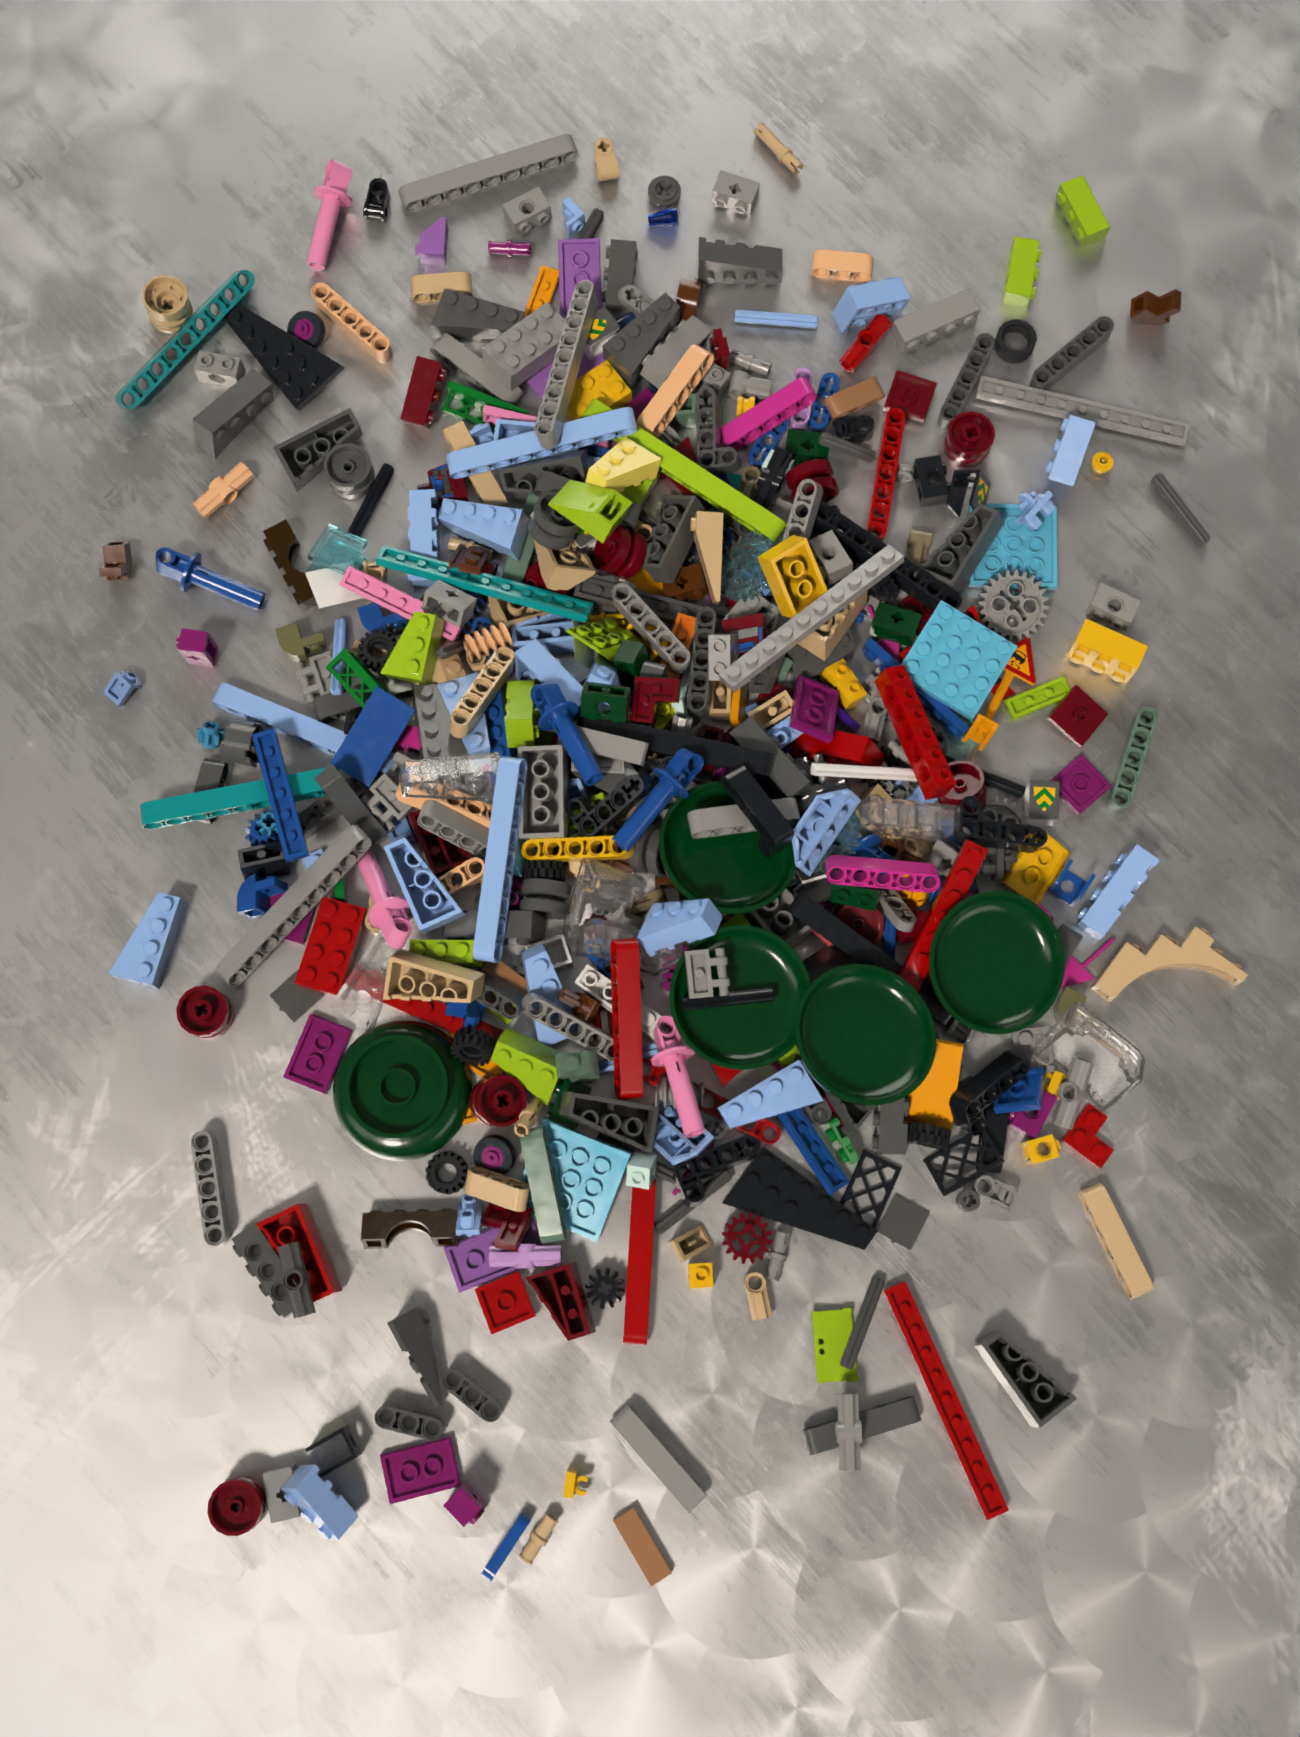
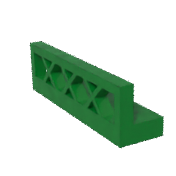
(473, 399)
(361, 671)

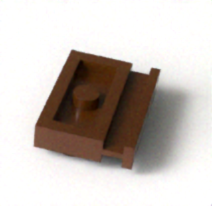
(469, 560)

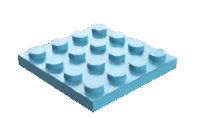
(1020, 550)
(957, 660)
(585, 1175)

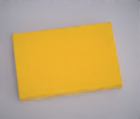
(1036, 870)

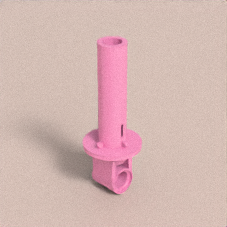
(332, 198)
(389, 911)
(673, 1056)

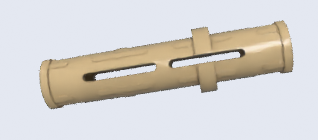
(784, 154)
(528, 1117)

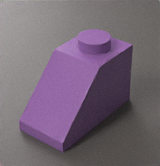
(433, 244)

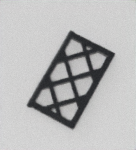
(981, 1169)
(888, 1187)

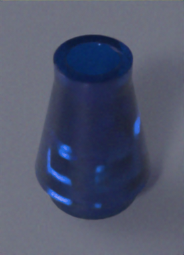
(664, 218)

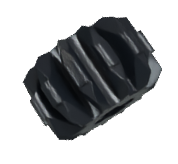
(608, 1280)

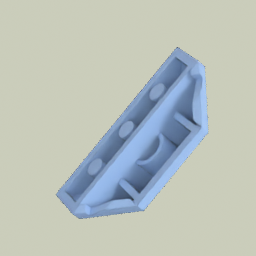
(821, 827)
(670, 1138)

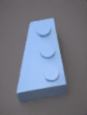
(868, 300)
(547, 630)
(319, 1502)

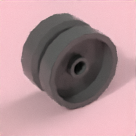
(349, 471)
(549, 526)
(647, 854)
(546, 898)

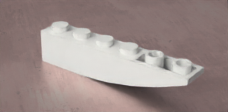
(599, 988)

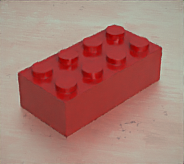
(331, 947)

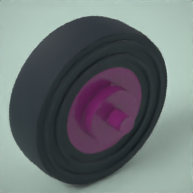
(307, 328)
(494, 1154)

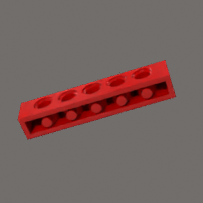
(915, 732)

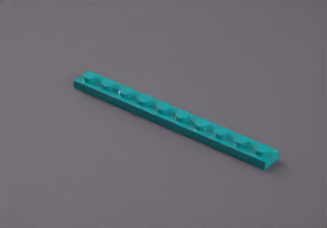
(485, 584)

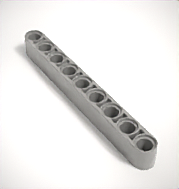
(488, 173)
(566, 364)
(294, 905)

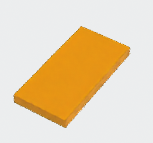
(931, 1099)

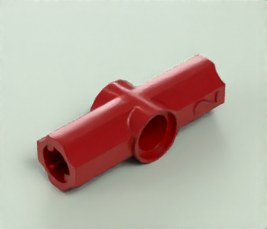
(871, 334)

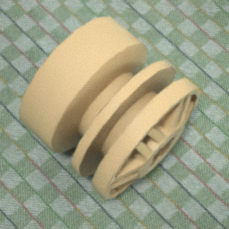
(167, 303)

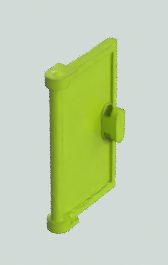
(834, 1329)

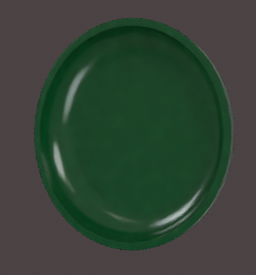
(723, 867)
(996, 962)
(748, 1033)
(865, 1035)
(401, 1091)

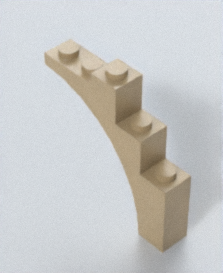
(1164, 953)

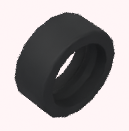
(1021, 327)

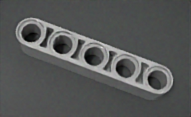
(472, 369)
(803, 500)
(647, 618)
(731, 820)
(454, 827)
(563, 1023)
(202, 1180)
(658, 1458)

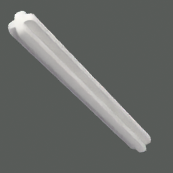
(865, 772)

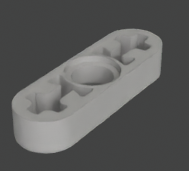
(635, 294)
(899, 914)

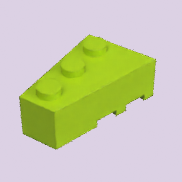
(415, 651)
(521, 714)
(528, 1062)

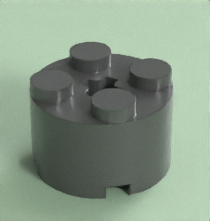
(238, 742)

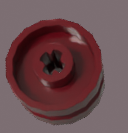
(969, 439)
(818, 471)
(621, 553)
(969, 783)
(872, 921)
(192, 1008)
(485, 1105)
(225, 1499)

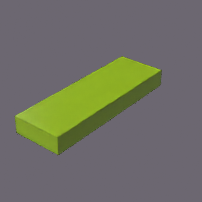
(1036, 698)

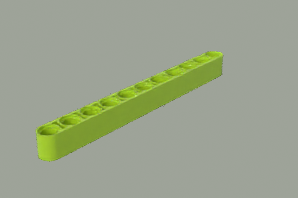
(702, 482)

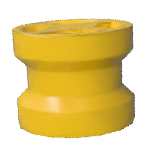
(744, 404)

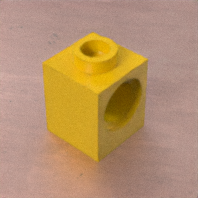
(1031, 1153)
(700, 1275)

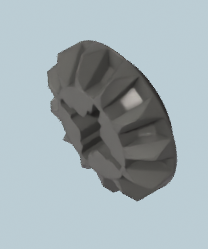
(665, 183)
(899, 793)

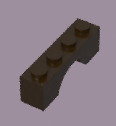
(284, 544)
(382, 1227)

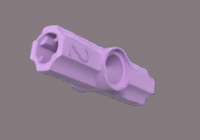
(526, 1257)

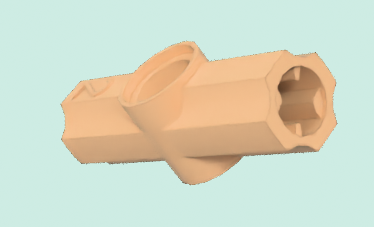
(223, 490)

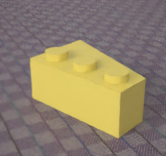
(624, 466)

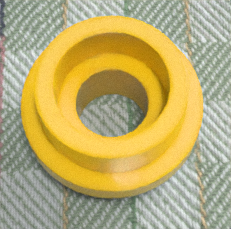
(1098, 466)

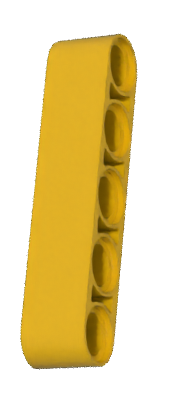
(567, 849)

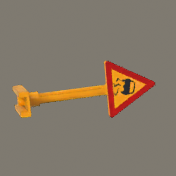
(1018, 666)

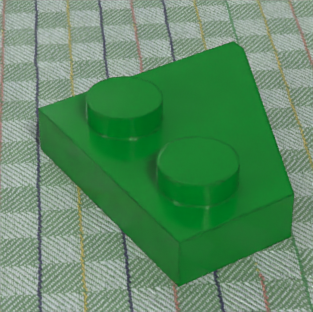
(835, 1134)

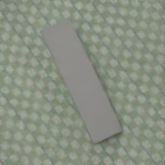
(613, 746)

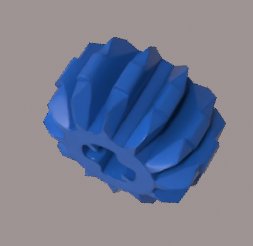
(254, 834)

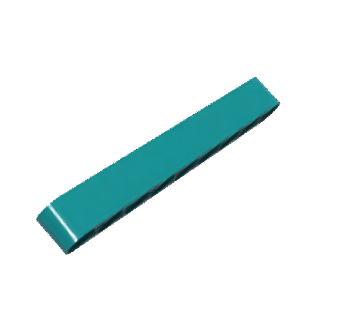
(175, 342)
(223, 801)

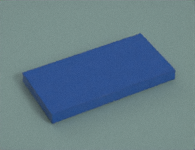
(373, 736)

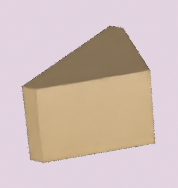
(691, 1243)

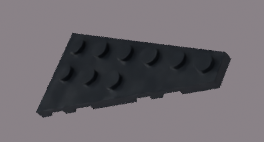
(289, 362)
(786, 1196)

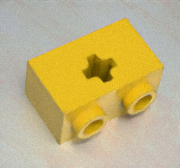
(842, 679)

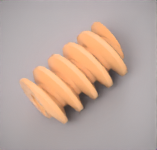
(486, 641)

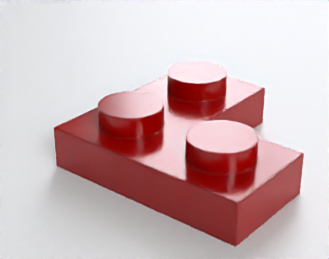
(1083, 1138)

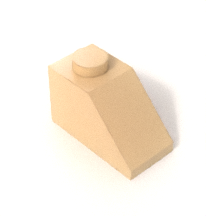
(773, 710)

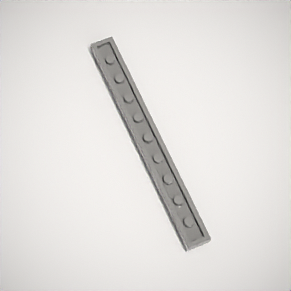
(1103, 414)
(811, 618)

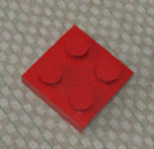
(505, 1302)

